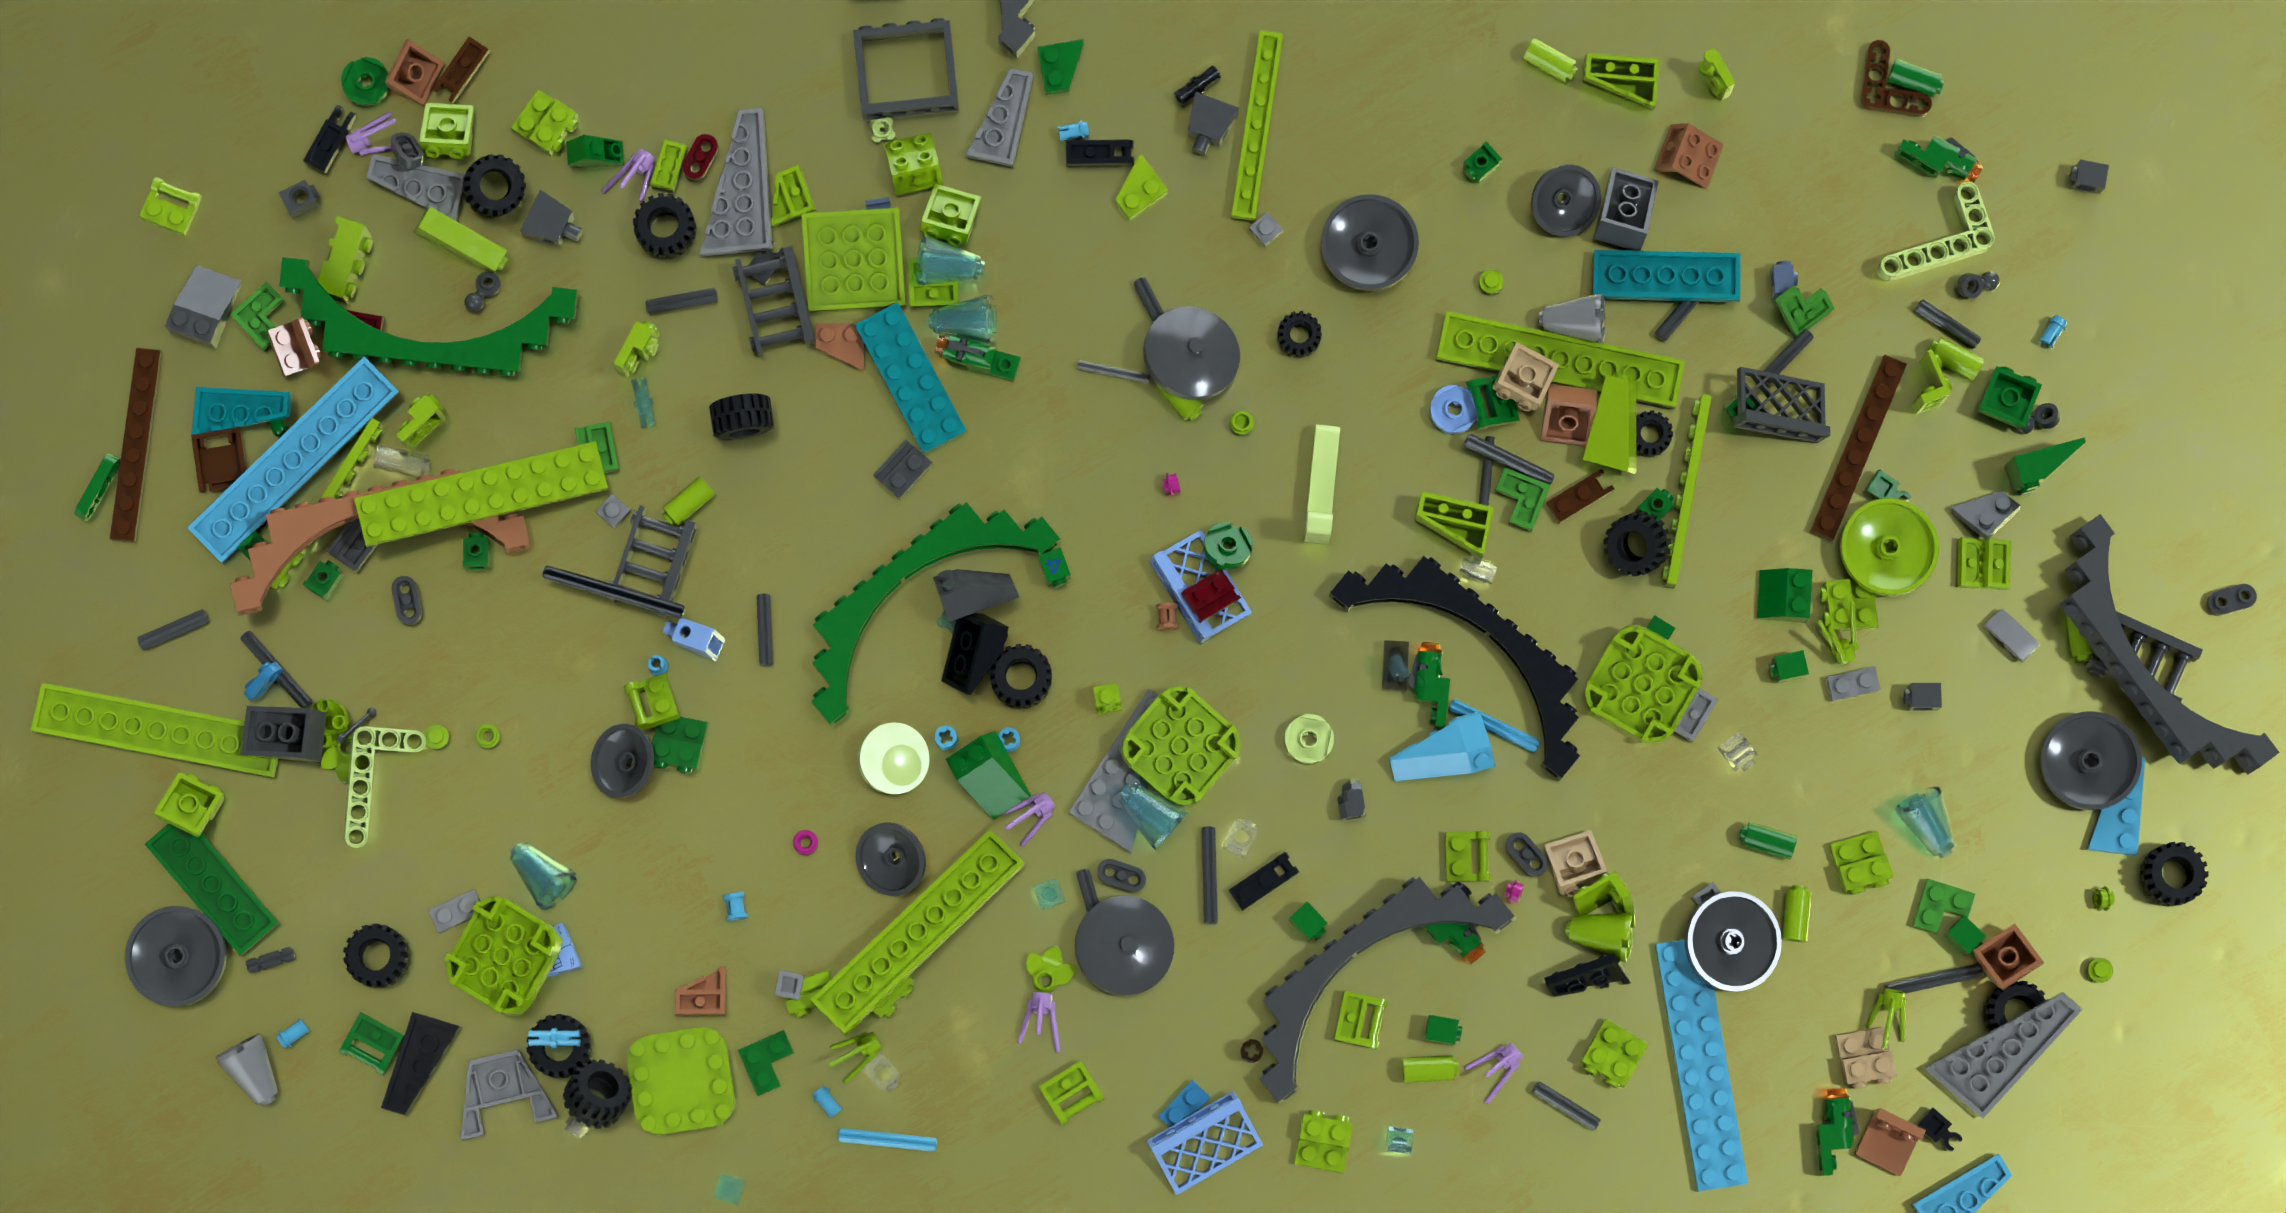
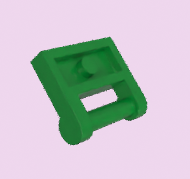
(1502, 410)
(375, 1035)

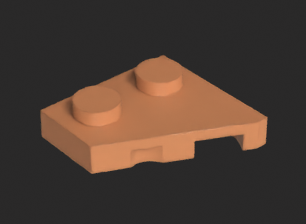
(841, 342)
(703, 997)

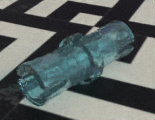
(643, 402)

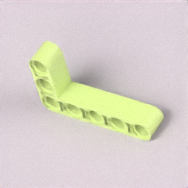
(1945, 245)
(1322, 484)
(366, 774)

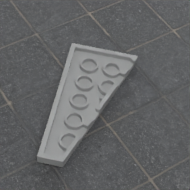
(742, 201)
(1099, 801)
(1996, 1061)

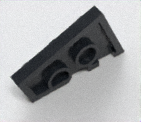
(1593, 973)

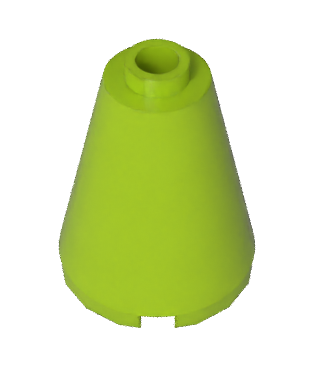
(1603, 933)

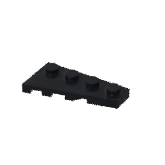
(419, 1055)

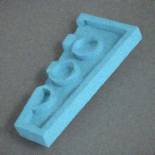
(2119, 825)
(1967, 1191)

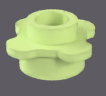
(880, 123)

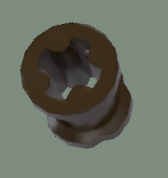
(1256, 1057)

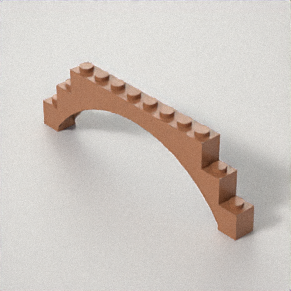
(300, 526)

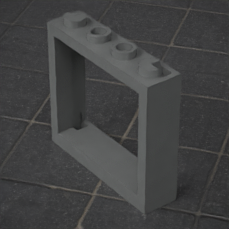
(912, 106)

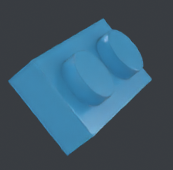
(1185, 1104)

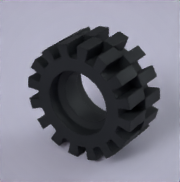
(1306, 321)
(1663, 427)

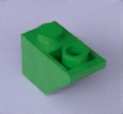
(594, 152)

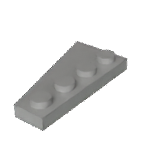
(1002, 127)
(421, 185)

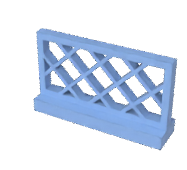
(1175, 586)
(1198, 1123)

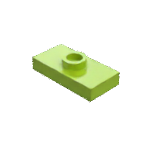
(668, 165)

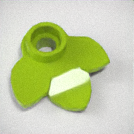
(339, 758)
(1049, 966)

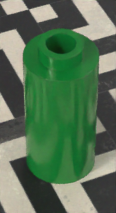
(1915, 78)
(1768, 840)

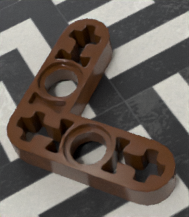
(1884, 94)

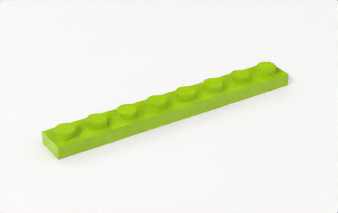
(1257, 125)
(344, 475)
(1688, 480)

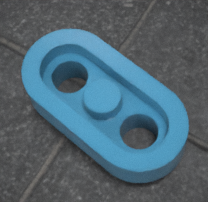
(258, 686)

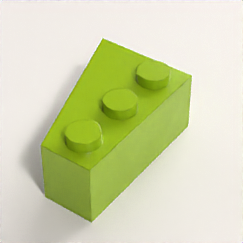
(1625, 76)
(345, 259)
(1456, 520)

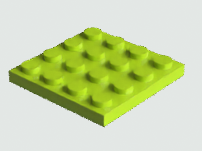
(853, 258)

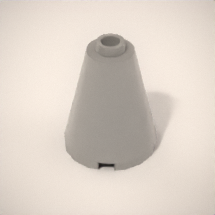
(1576, 318)
(251, 1069)

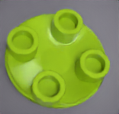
(335, 722)

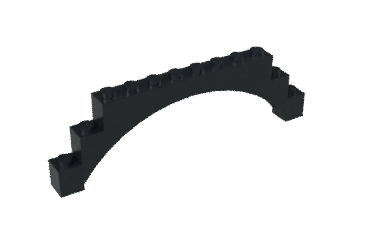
(1441, 591)

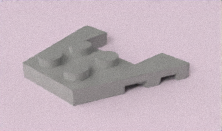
(499, 1081)

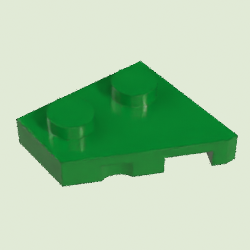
(1059, 64)

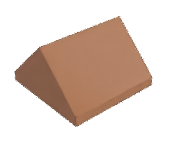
(413, 73)

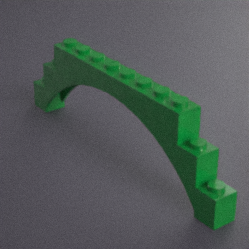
(350, 335)
(955, 535)

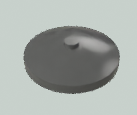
(1369, 242)
(1191, 353)
(2091, 761)
(1733, 941)
(1124, 945)
(175, 956)

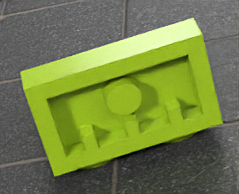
(913, 164)
(1939, 385)
(1606, 889)

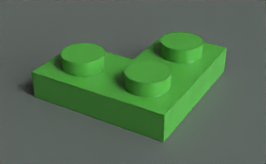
(254, 311)
(1802, 313)
(1529, 494)
(1939, 898)

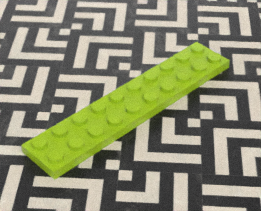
(1581, 362)
(480, 494)
(146, 729)
(917, 932)

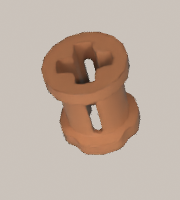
(1163, 623)

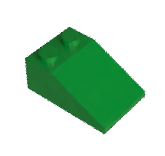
(2031, 468)
(989, 775)

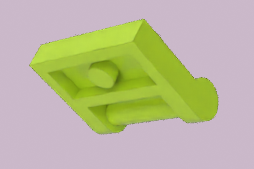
(1720, 78)
(168, 214)
(659, 698)
(1459, 856)
(1352, 1018)
(1066, 1085)

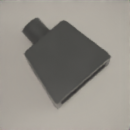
(1210, 121)
(550, 221)

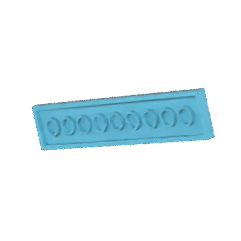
(293, 459)
(1701, 1071)

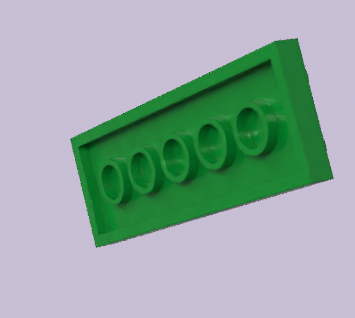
(213, 886)

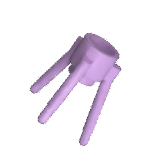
(359, 138)
(639, 163)
(1039, 806)
(1040, 1005)
(1508, 1057)

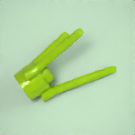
(1842, 648)
(1893, 1001)
(867, 1045)

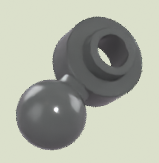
(1988, 281)
(475, 301)
(2041, 413)

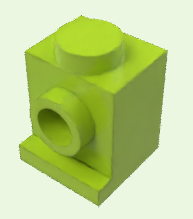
(1107, 698)

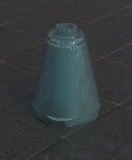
(946, 263)
(967, 319)
(1150, 813)
(1928, 820)
(542, 874)

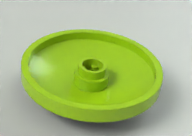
(1889, 547)

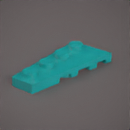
(234, 408)

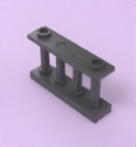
(797, 308)
(677, 557)
(2162, 643)

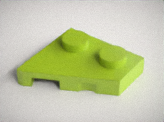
(1140, 189)
(791, 196)

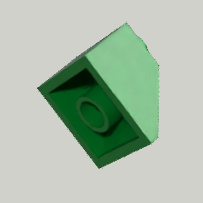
(1784, 594)

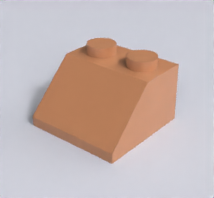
(1568, 414)
(2007, 957)

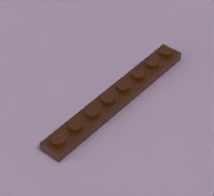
(136, 445)
(1858, 447)

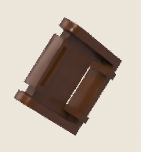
(221, 464)

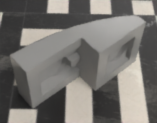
(2012, 635)

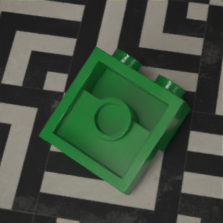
(2010, 397)
(679, 744)

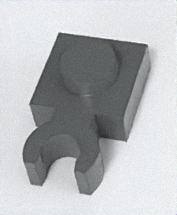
(764, 277)

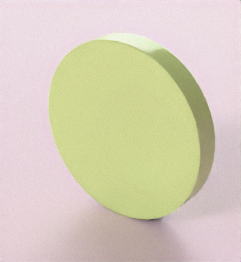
(893, 758)

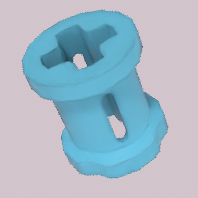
(943, 731)
(1016, 737)
(735, 906)

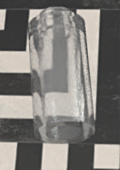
(401, 461)

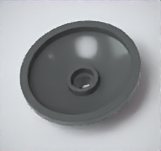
(1576, 208)
(613, 759)
(879, 864)

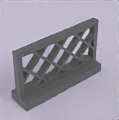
(1784, 424)

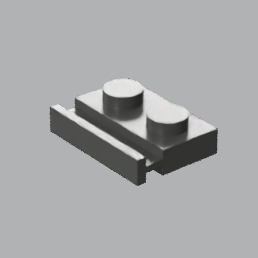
(903, 469)
(351, 547)

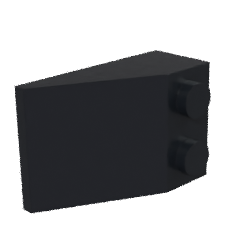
(973, 650)

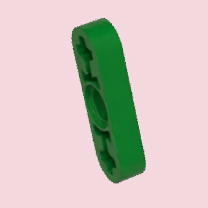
(97, 487)

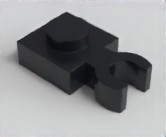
(1937, 1128)

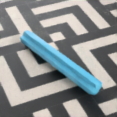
(1497, 726)
(887, 1139)

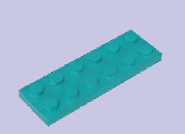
(1667, 275)
(910, 378)

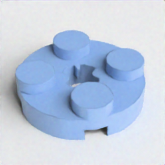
(1449, 422)

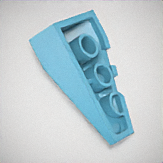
(1454, 750)

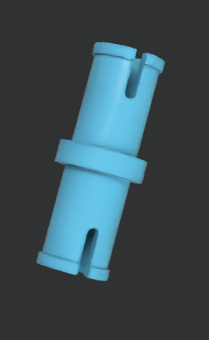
(554, 1038)

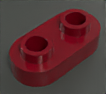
(700, 158)

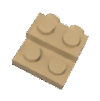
(1525, 377)
(1575, 862)
(1864, 1058)

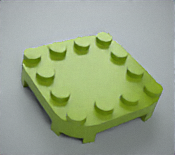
(1644, 683)
(1180, 745)
(503, 955)
(681, 1080)

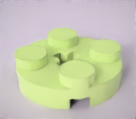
(1321, 731)

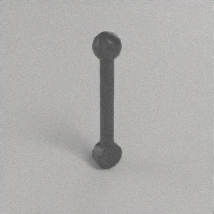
(371, 712)

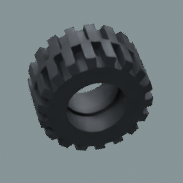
(505, 167)
(664, 245)
(741, 416)
(1618, 543)
(1028, 696)
(2191, 863)
(355, 951)
(1997, 1000)
(566, 1067)
(586, 1105)

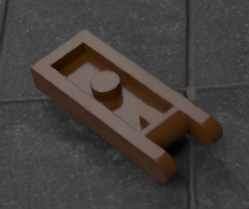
(462, 68)
(1578, 497)

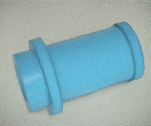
(1073, 131)
(2053, 330)
(655, 670)
(292, 1033)
(826, 1101)

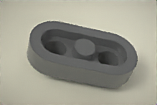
(407, 150)
(2232, 599)
(406, 601)
(1526, 854)
(1122, 874)

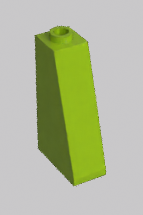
(460, 240)
(1614, 425)

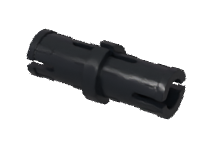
(1197, 84)

